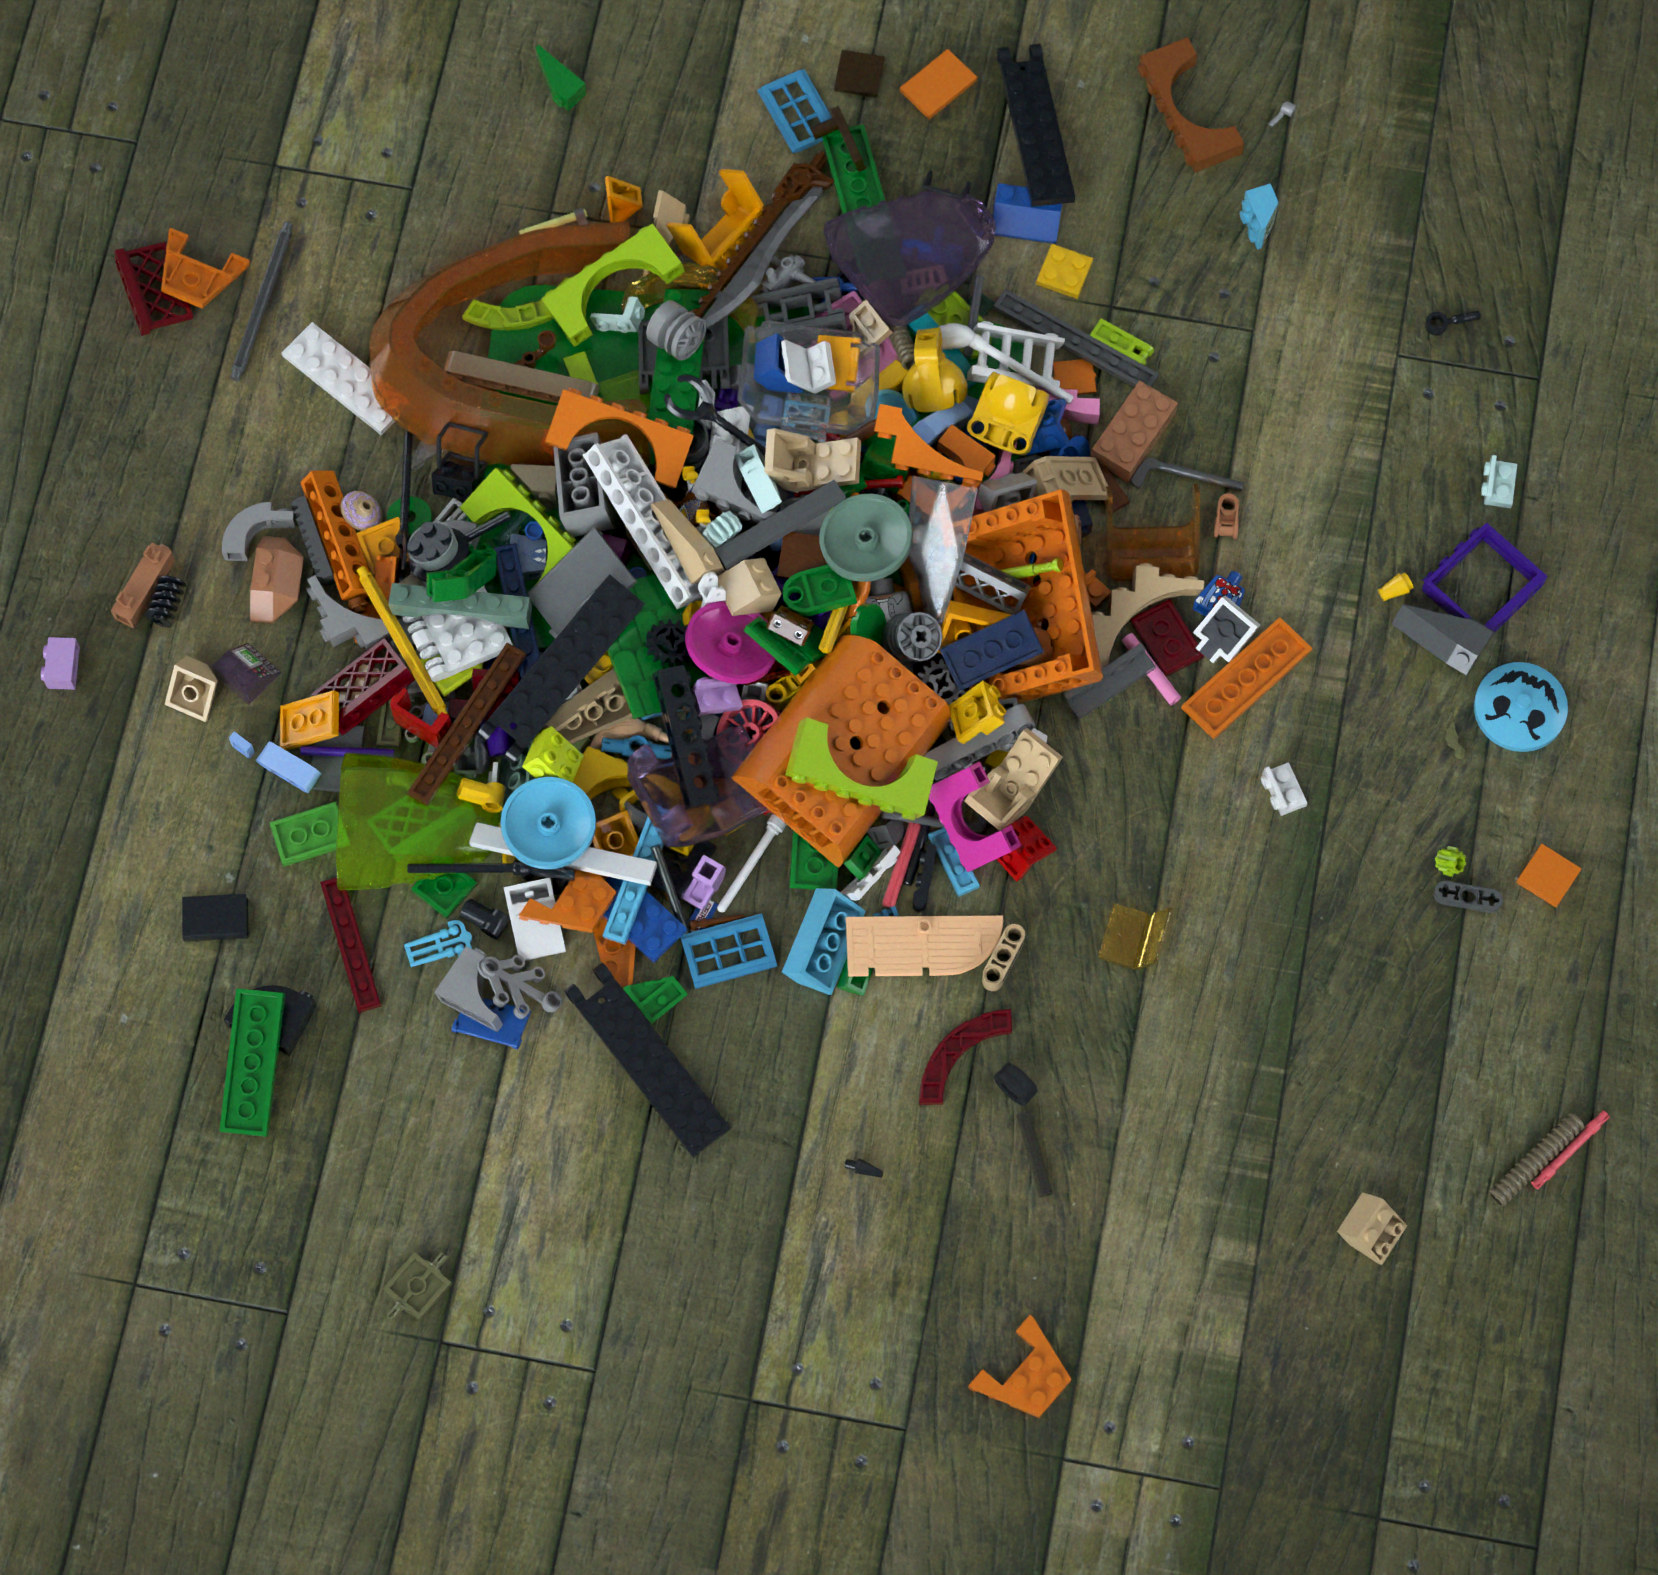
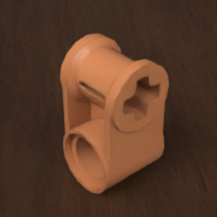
(1227, 520)

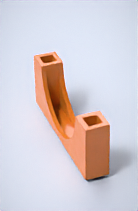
(668, 444)

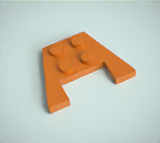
(192, 279)
(578, 906)
(1034, 1382)

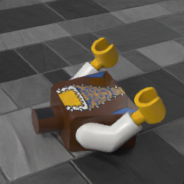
(698, 512)

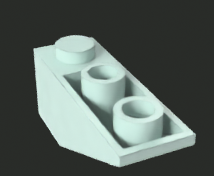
(762, 487)

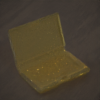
(1134, 937)

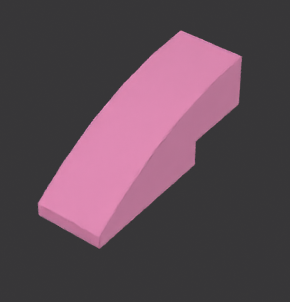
(1080, 409)

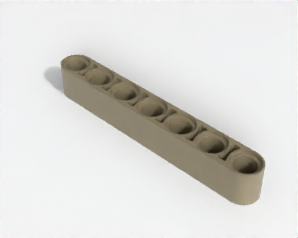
(514, 377)

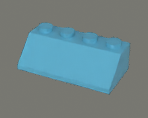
(821, 941)

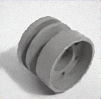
(676, 330)

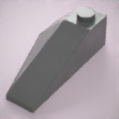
(1446, 636)

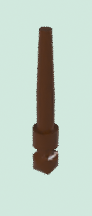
(704, 922)

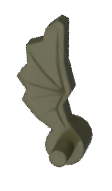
(1452, 741)

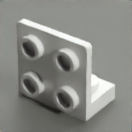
(809, 367)

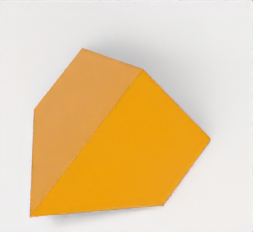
(622, 199)

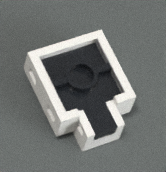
(1225, 631)

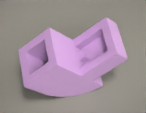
(706, 881)

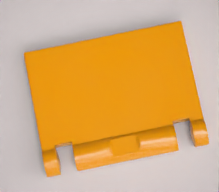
(844, 360)

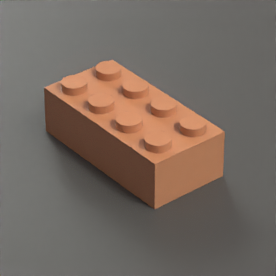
(1134, 431)

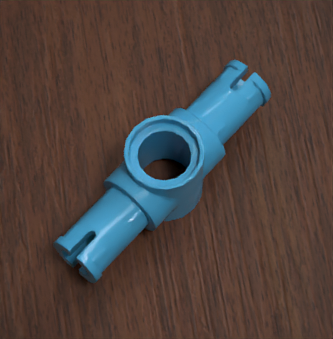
(624, 746)

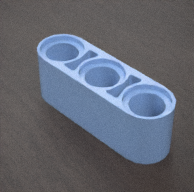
(288, 767)

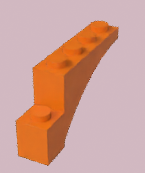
(914, 452)

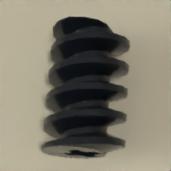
(163, 600)

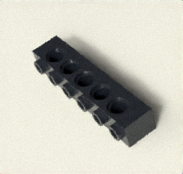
(686, 772)

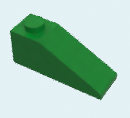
(562, 83)

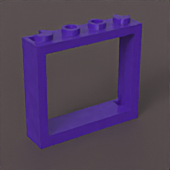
(1508, 552)

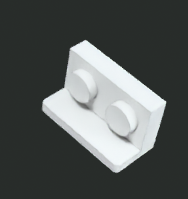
(1283, 788)

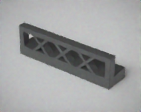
(995, 578)
(1116, 678)

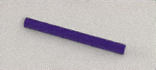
(340, 751)

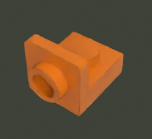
(1096, 590)

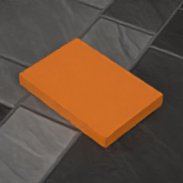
(938, 84)

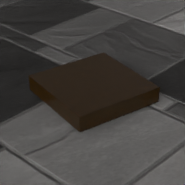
(859, 73)

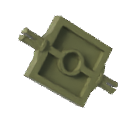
(417, 1286)

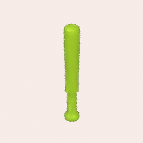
(1033, 569)

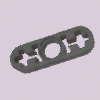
(1475, 890)

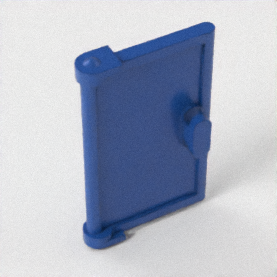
(509, 1033)

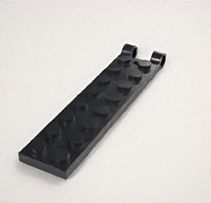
(1036, 128)
(563, 665)
(650, 1063)

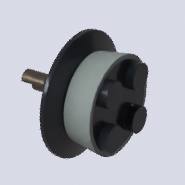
(435, 549)

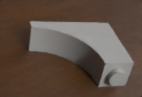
(464, 989)

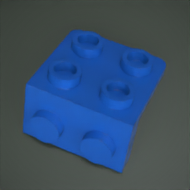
(1050, 432)

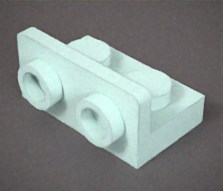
(1500, 483)

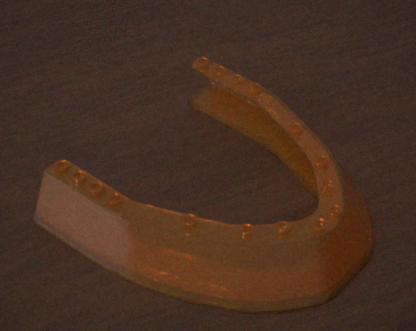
(427, 397)

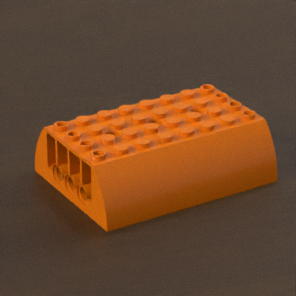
(846, 697)

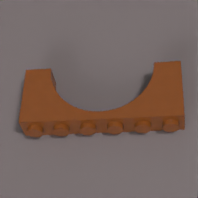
(1200, 145)

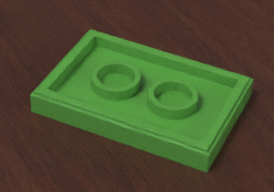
(306, 833)

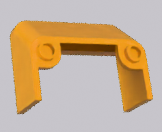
(741, 208)

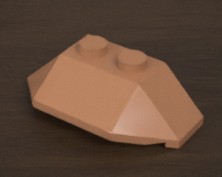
(274, 579)

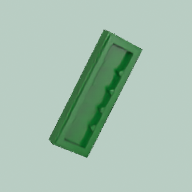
(777, 646)

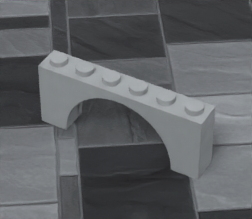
(719, 486)

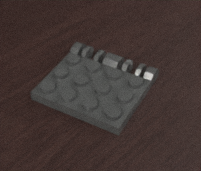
(714, 360)

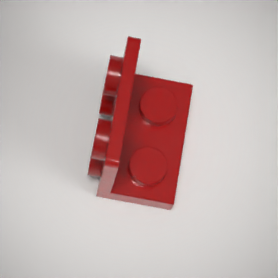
(1033, 849)

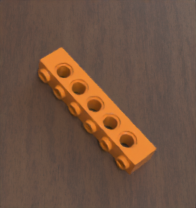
(336, 535)

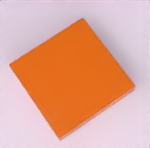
(1548, 875)

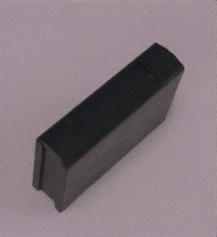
(215, 917)

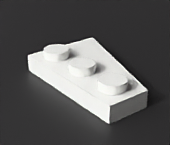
(856, 888)

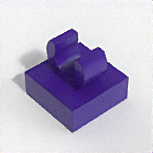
(726, 399)

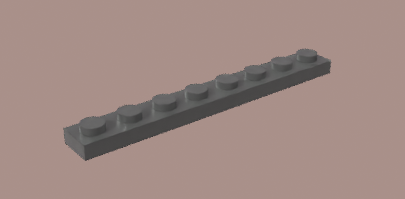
(1075, 341)

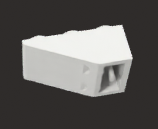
(531, 937)

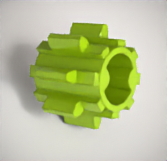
(1450, 861)

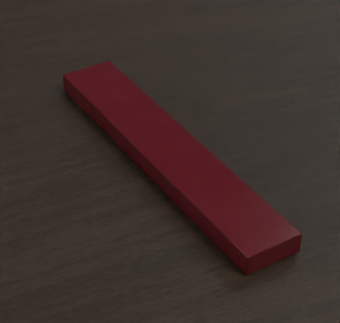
(351, 946)

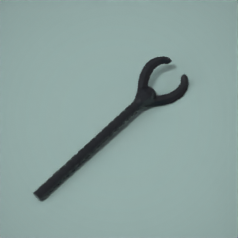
(707, 412)
(403, 534)

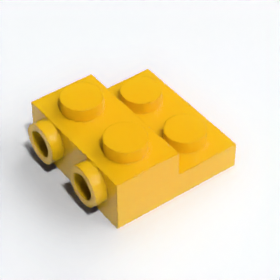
(977, 712)

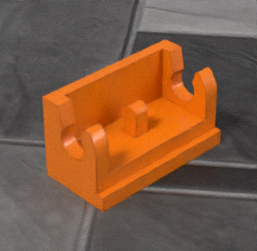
(386, 573)

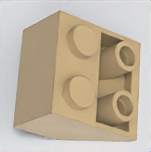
(1372, 1227)

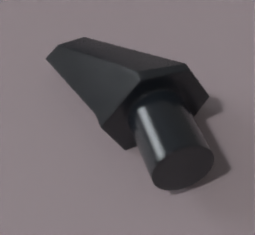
(863, 1167)

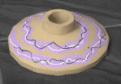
(361, 510)

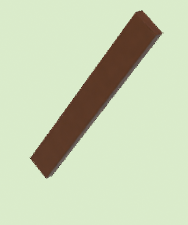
(467, 724)

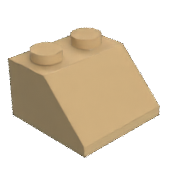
(750, 587)

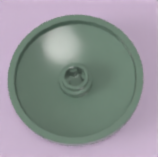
(866, 537)

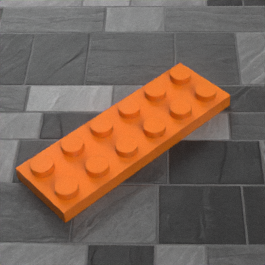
(1246, 678)

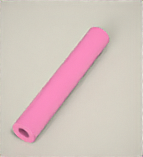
(1156, 675)

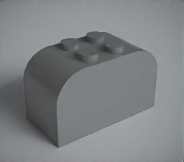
(579, 492)

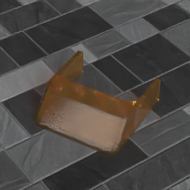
(1169, 547)

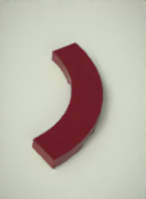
(954, 1046)

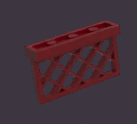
(136, 296)
(371, 696)

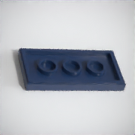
(991, 650)

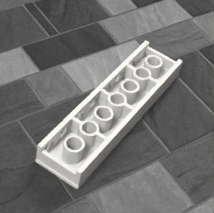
(632, 493)

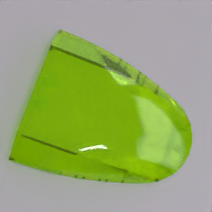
(387, 829)

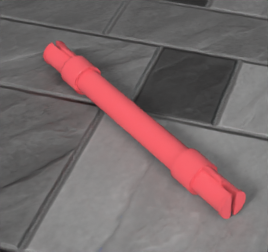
(1550, 1170)

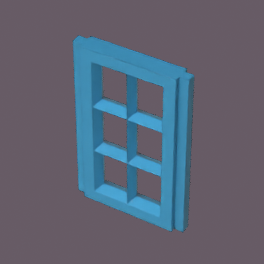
(780, 119)
(734, 971)

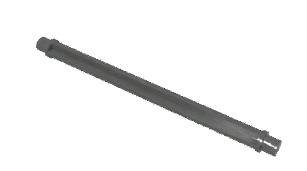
(261, 302)

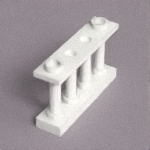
(986, 329)

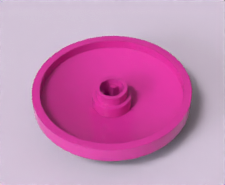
(723, 648)

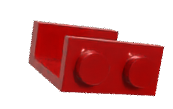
(432, 734)

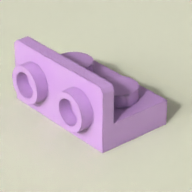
(715, 696)

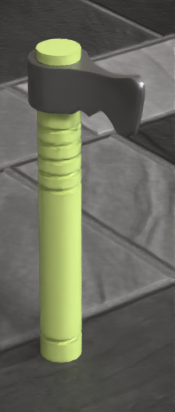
(578, 215)

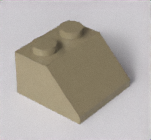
(540, 482)

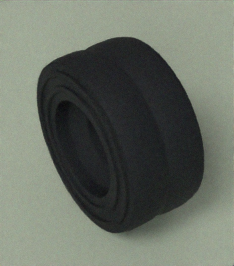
(1015, 1084)

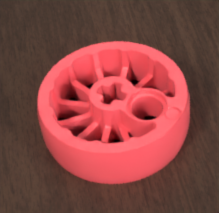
(728, 717)

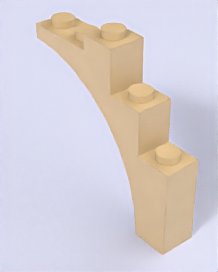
(1124, 604)

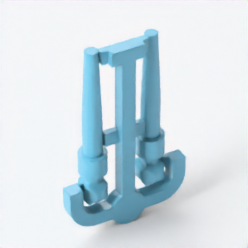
(465, 938)

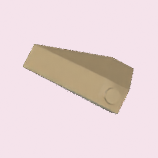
(668, 210)
(688, 544)

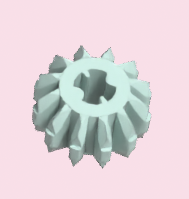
(722, 529)

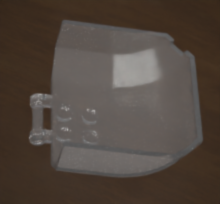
(809, 412)

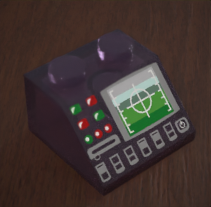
(245, 672)

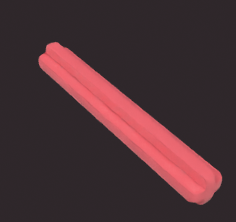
(901, 865)

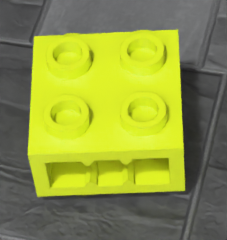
(552, 756)

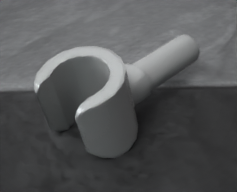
(1287, 109)

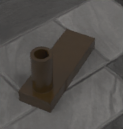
(833, 124)

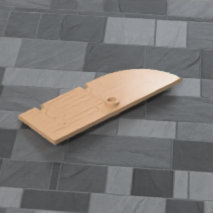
(916, 942)

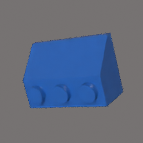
(1019, 220)

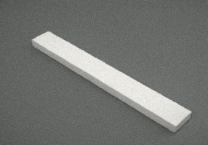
(592, 861)

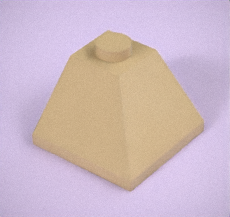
(192, 688)

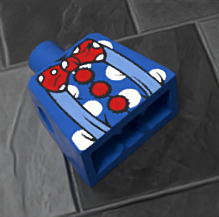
(1217, 589)

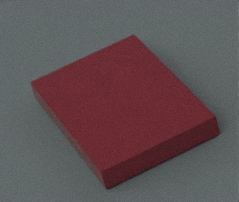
(1166, 637)

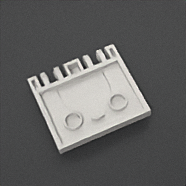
(458, 641)

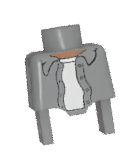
(891, 602)

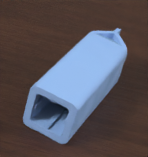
(936, 424)

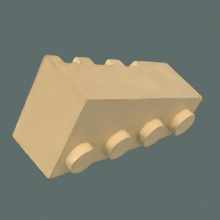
(591, 710)

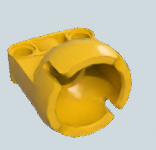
(932, 377)
(1008, 413)

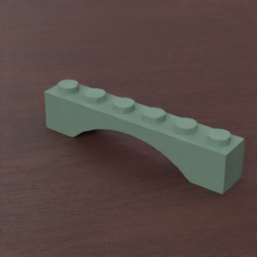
(497, 608)

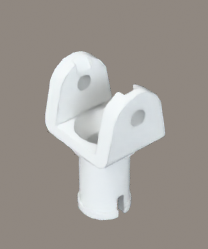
(709, 589)

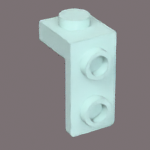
(628, 322)

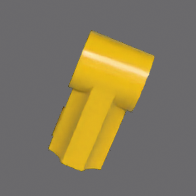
(488, 795)

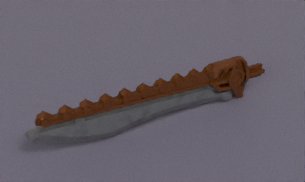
(798, 192)

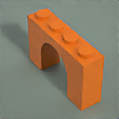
(962, 451)

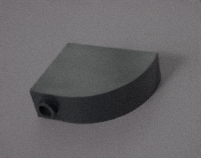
(296, 1015)

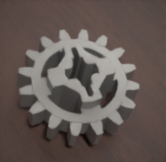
(932, 679)

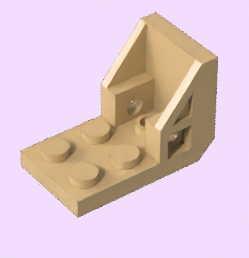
(803, 466)
(1074, 474)
(1015, 781)

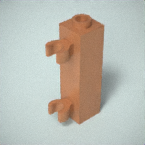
(138, 591)

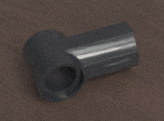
(489, 921)

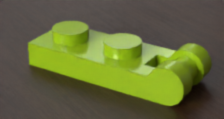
(1122, 341)

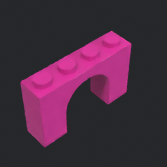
(971, 847)

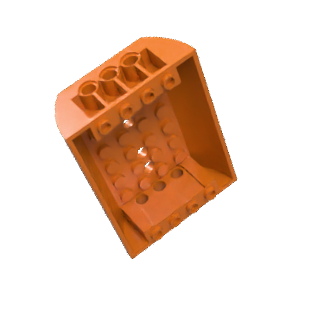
(1007, 540)

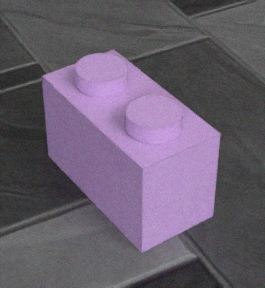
(60, 663)

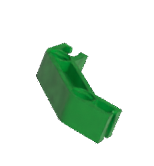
(464, 577)

